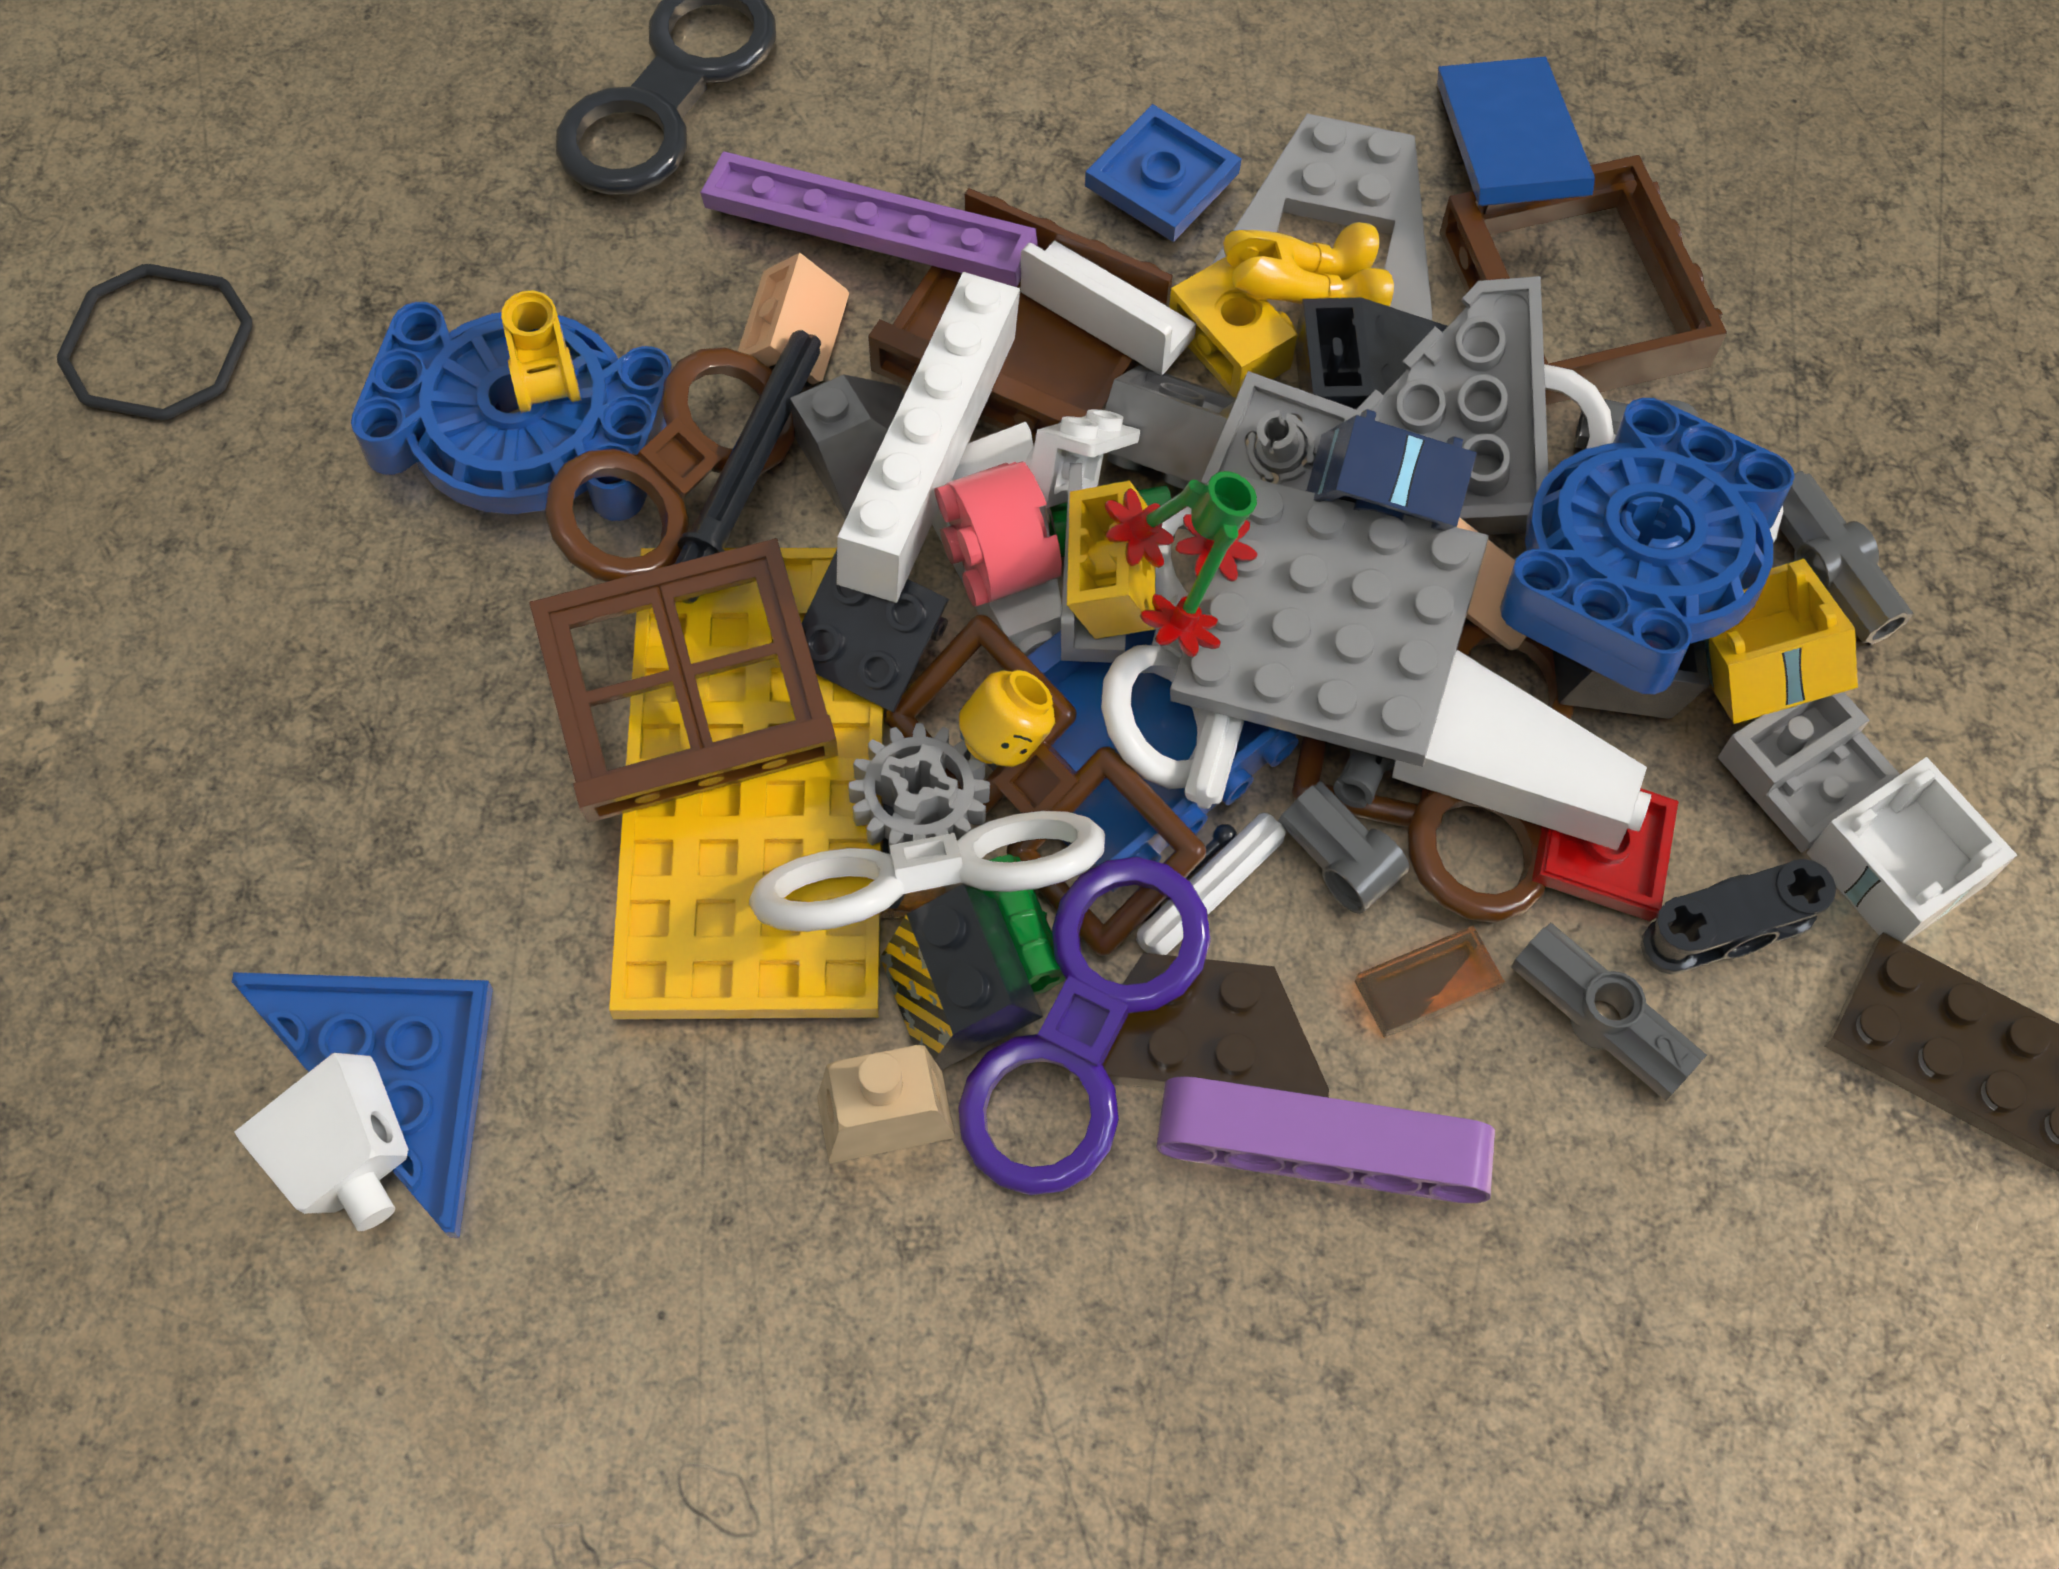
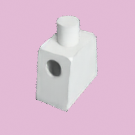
(331, 1140)

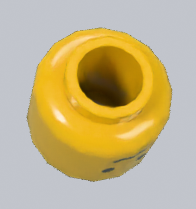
(1007, 718)

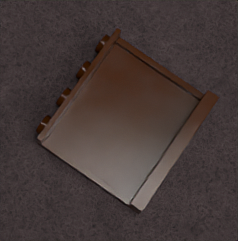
(1052, 362)

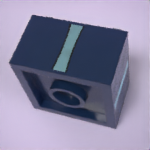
(1392, 471)

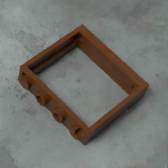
(1659, 243)

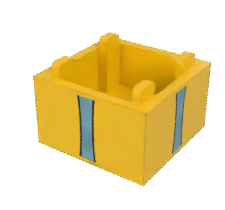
(1785, 649)

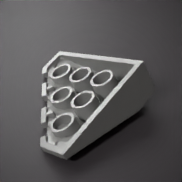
(1488, 388)

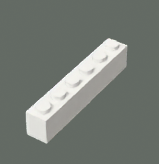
(927, 438)

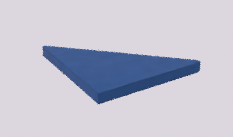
(426, 1049)

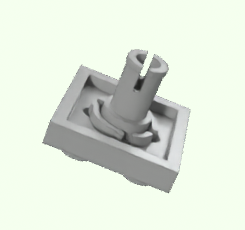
(1283, 441)

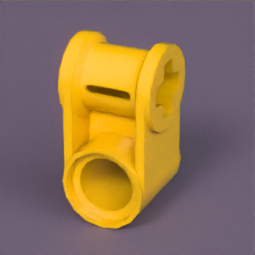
(538, 359)

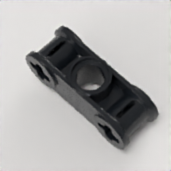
(1737, 916)

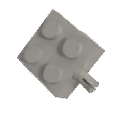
(1807, 764)

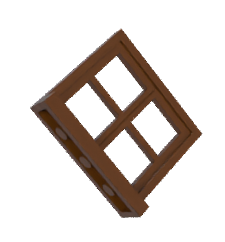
(706, 763)

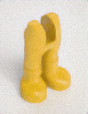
(1293, 270)

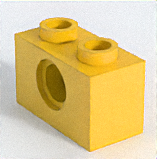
(1233, 329)

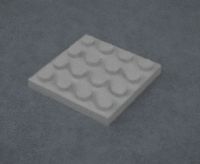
(1336, 624)

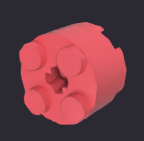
(998, 532)

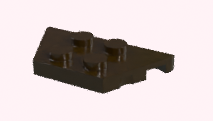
(1224, 1028)

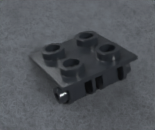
(871, 641)

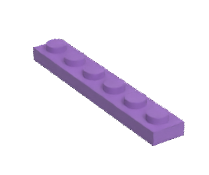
(868, 218)

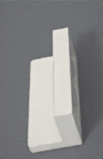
(1105, 306)

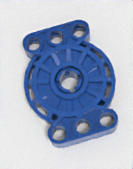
(450, 400)
(1664, 483)

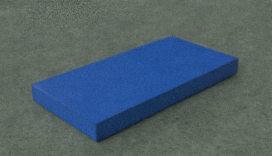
(1514, 131)

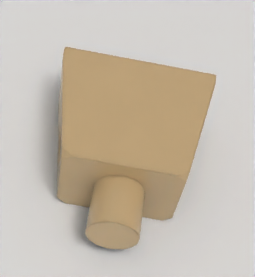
(883, 1103)

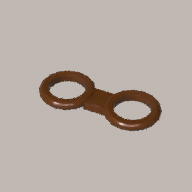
(663, 468)
(1429, 811)

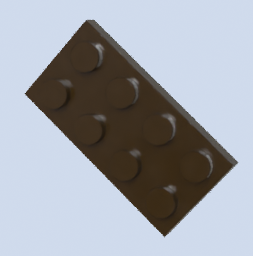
(1955, 1046)

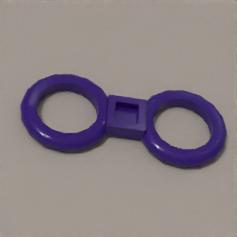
(1083, 1025)

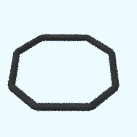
(142, 410)

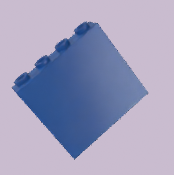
(1165, 726)

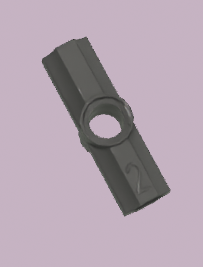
(1843, 560)
(1642, 1036)

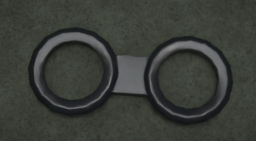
(663, 94)

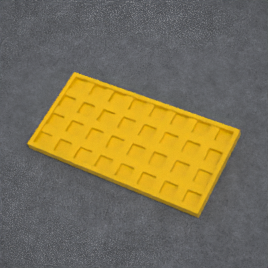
(692, 863)

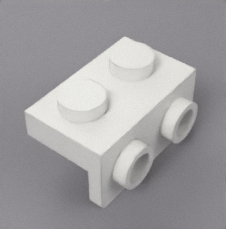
(1076, 441)

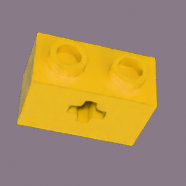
(1100, 583)

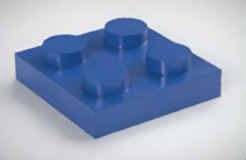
(1162, 172)

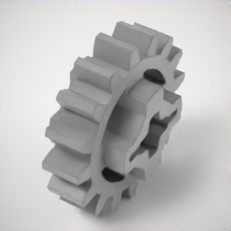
(915, 784)

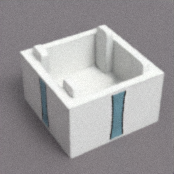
(1910, 852)

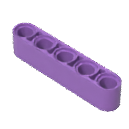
(1326, 1140)

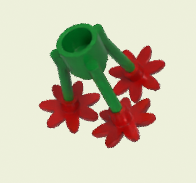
(1217, 525)

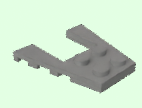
(1348, 177)

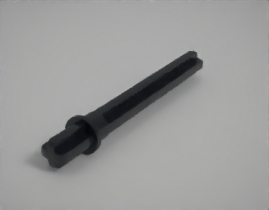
(751, 450)

